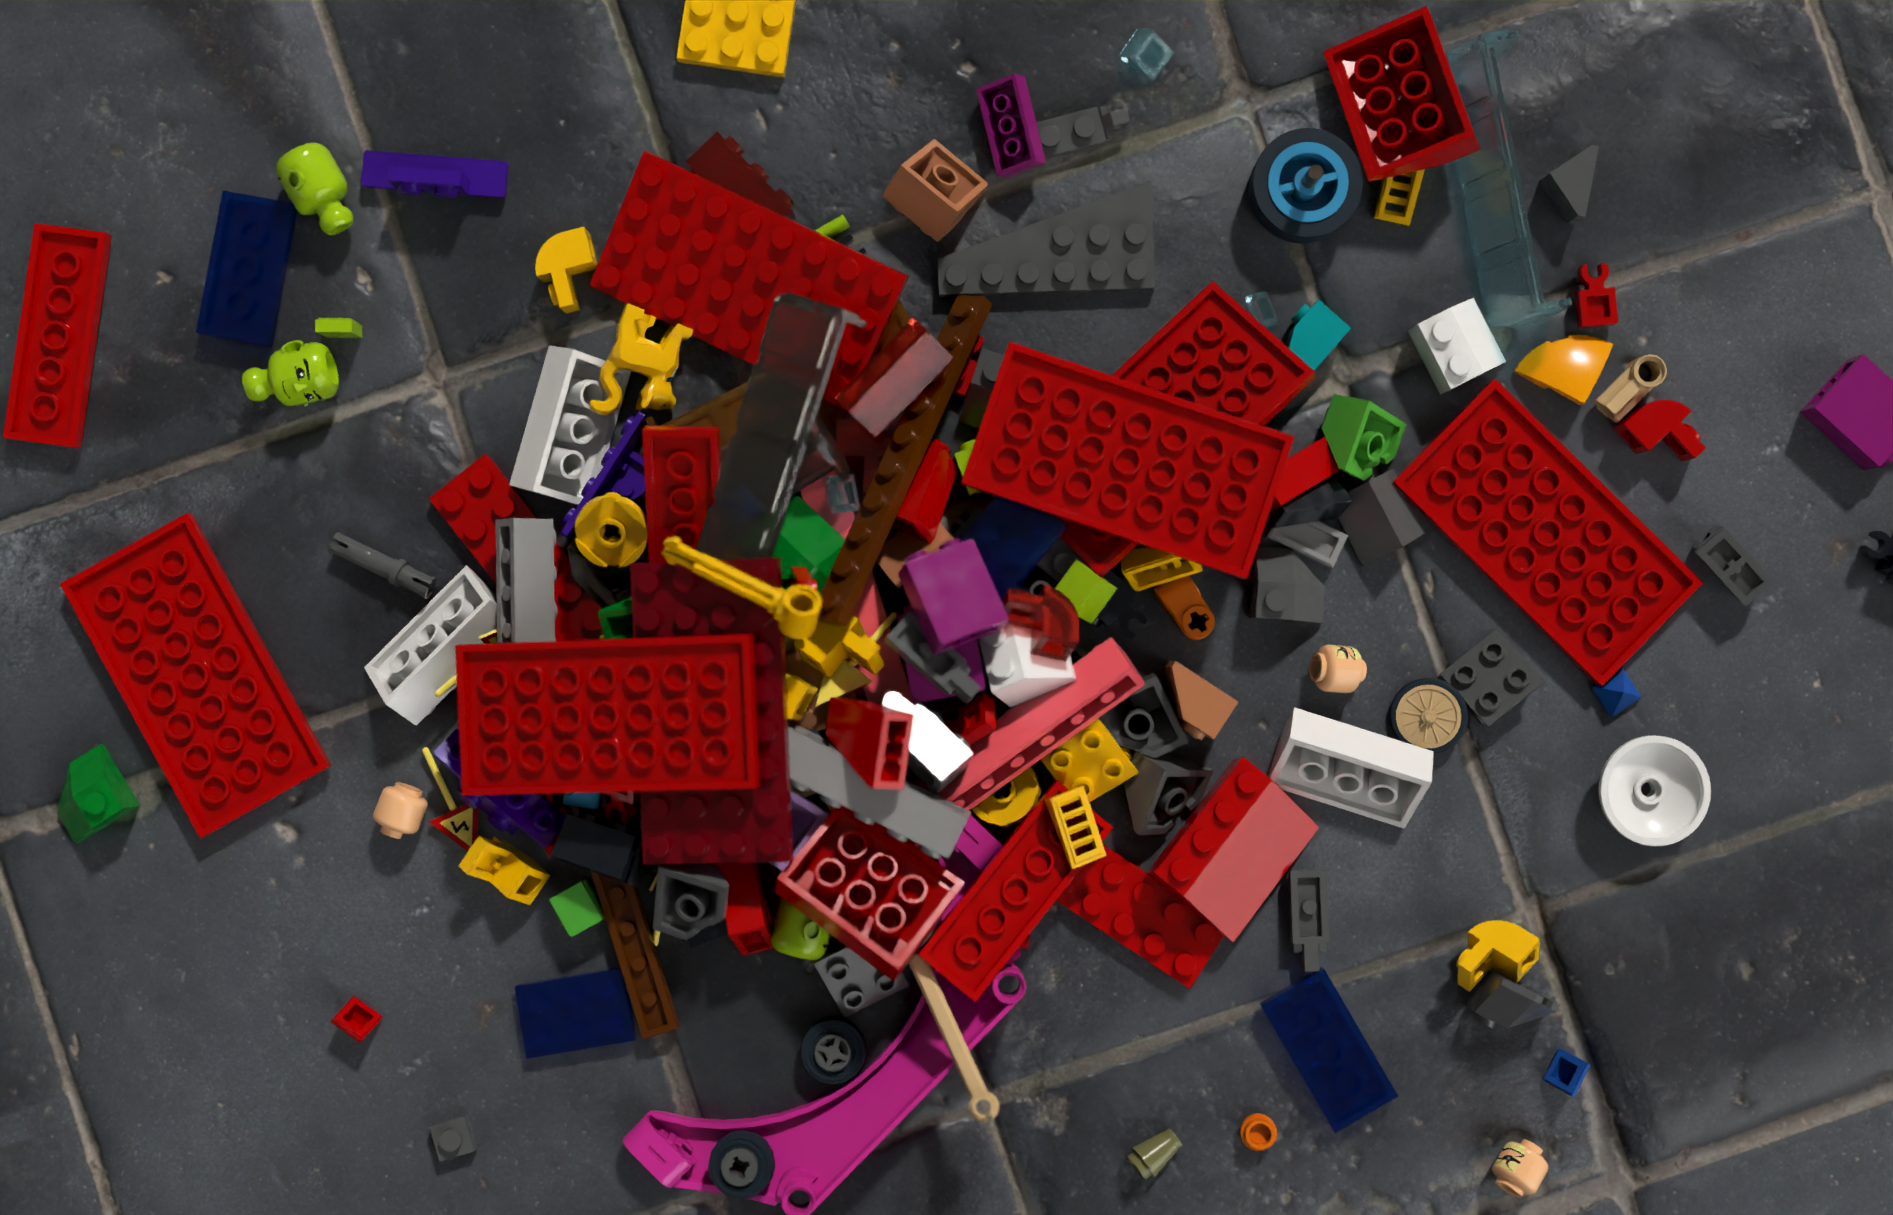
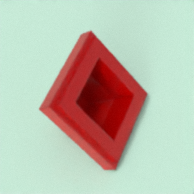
(356, 1019)

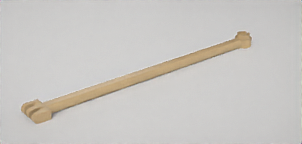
(953, 1037)

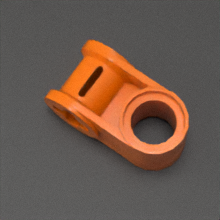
(1181, 600)

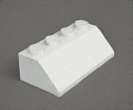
(562, 433)
(424, 650)
(1351, 768)

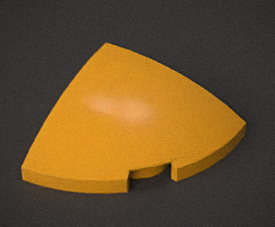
(1566, 365)

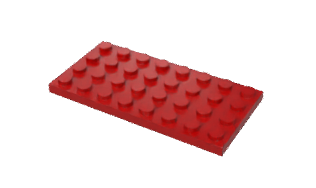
(721, 260)
(1212, 358)
(1127, 460)
(1547, 532)
(195, 675)
(607, 715)

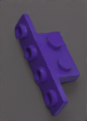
(434, 174)
(620, 472)
(509, 811)

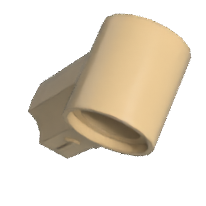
(1630, 388)

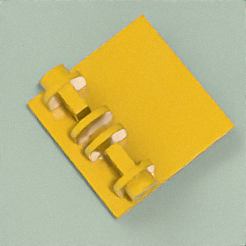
(1091, 761)

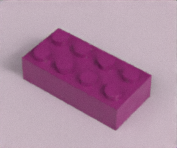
(1011, 126)

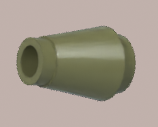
(1154, 1153)

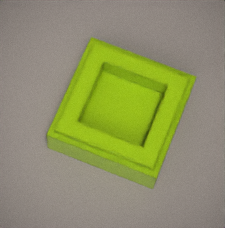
(338, 328)

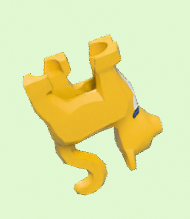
(644, 357)

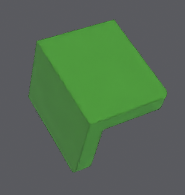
(578, 907)

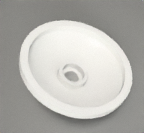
(1677, 793)

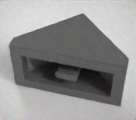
(1571, 185)

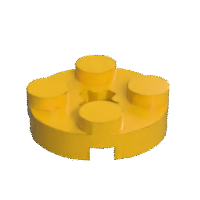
(611, 510)
(1013, 809)

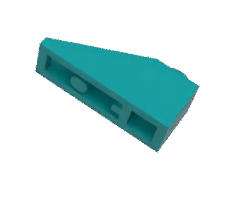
(1315, 333)

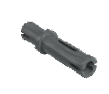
(395, 571)

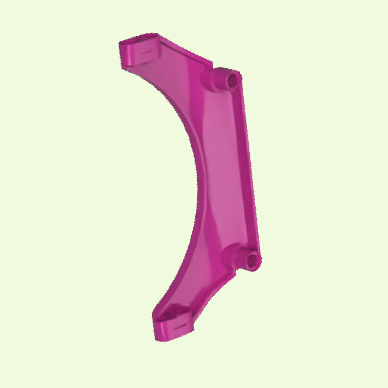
(833, 1134)

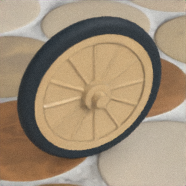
(1429, 714)

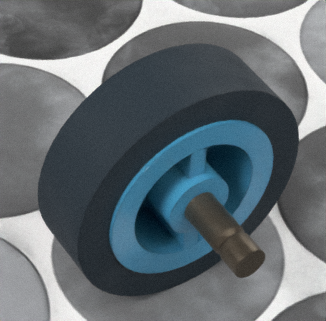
(1305, 185)

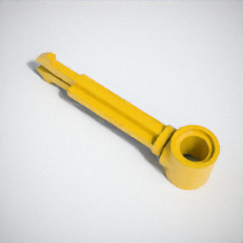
(793, 608)

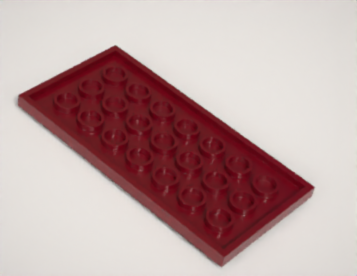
(721, 822)

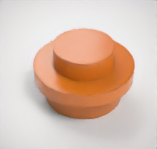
(1258, 1132)

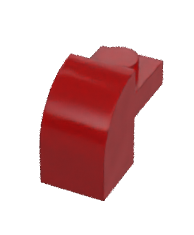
(1660, 421)

